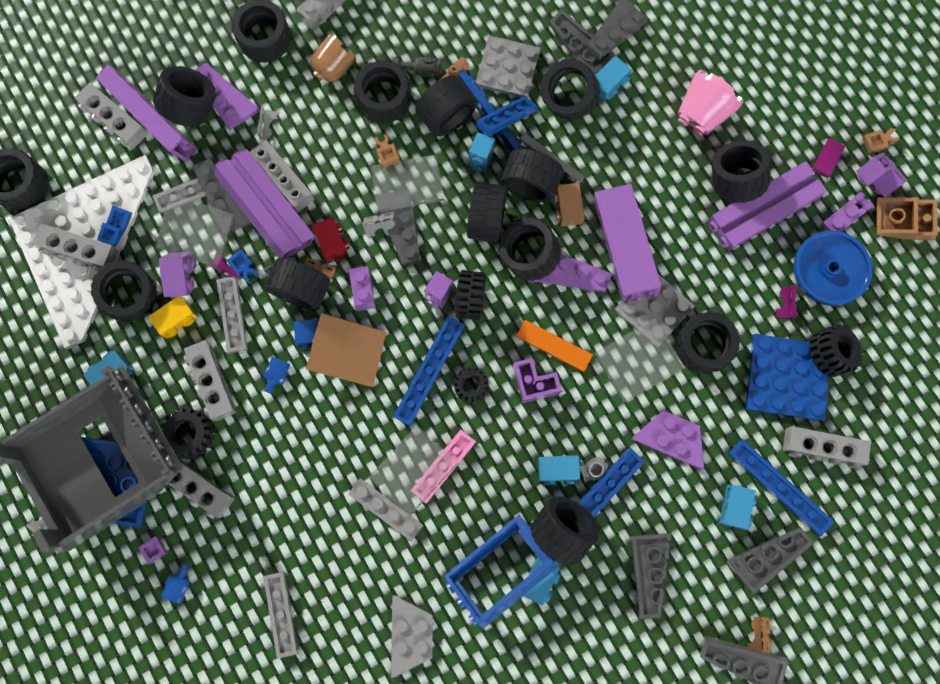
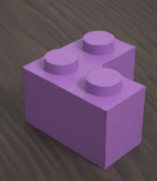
(881, 174)
(175, 273)
(534, 387)

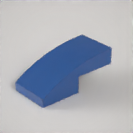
(115, 227)

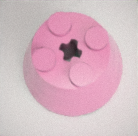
(707, 103)

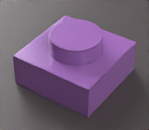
(153, 550)

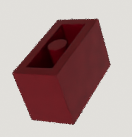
(330, 240)

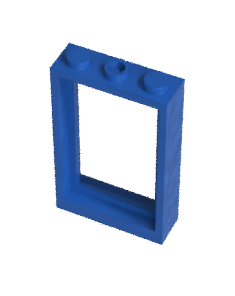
(465, 601)

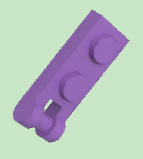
(847, 214)

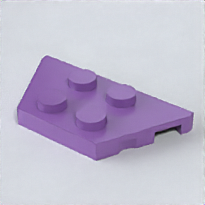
(674, 438)

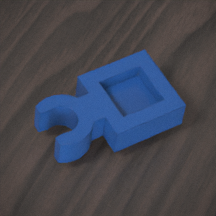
(242, 264)

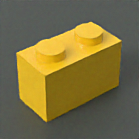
(173, 317)

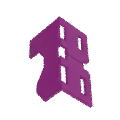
(222, 266)
(787, 294)

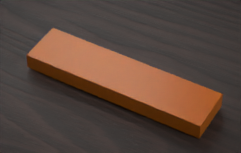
(554, 346)

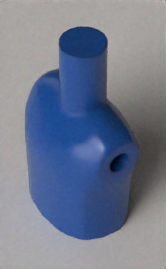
(275, 373)
(176, 585)

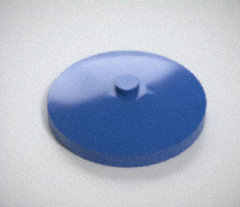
(832, 268)

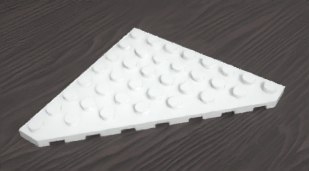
(81, 212)

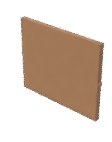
(346, 350)

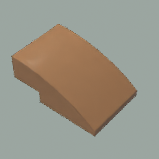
(907, 218)

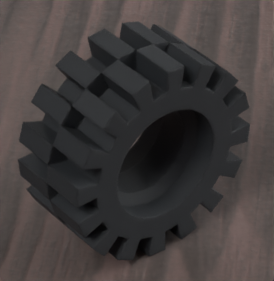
(471, 373)

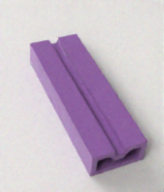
(146, 113)
(783, 198)
(263, 204)
(627, 243)

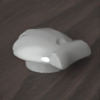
(594, 469)

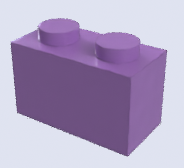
(362, 288)
(438, 290)

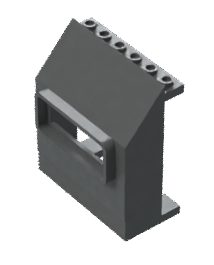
(65, 476)

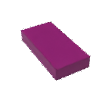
(828, 158)

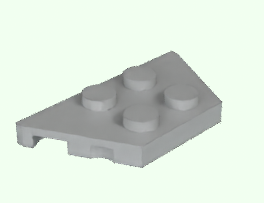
(410, 636)

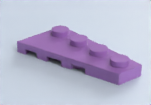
(229, 102)
(576, 274)

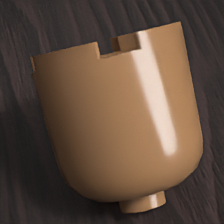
(331, 60)

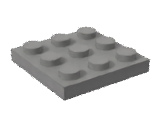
(507, 67)
(667, 308)

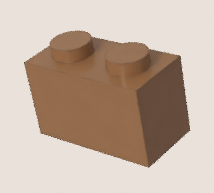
(569, 205)

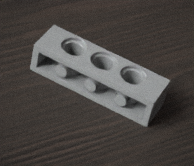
(90, 97)
(48, 237)
(225, 406)
(858, 449)
(221, 499)

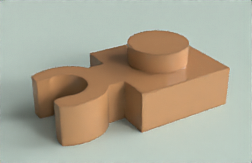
(878, 140)
(386, 152)

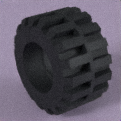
(470, 295)
(835, 350)
(203, 432)

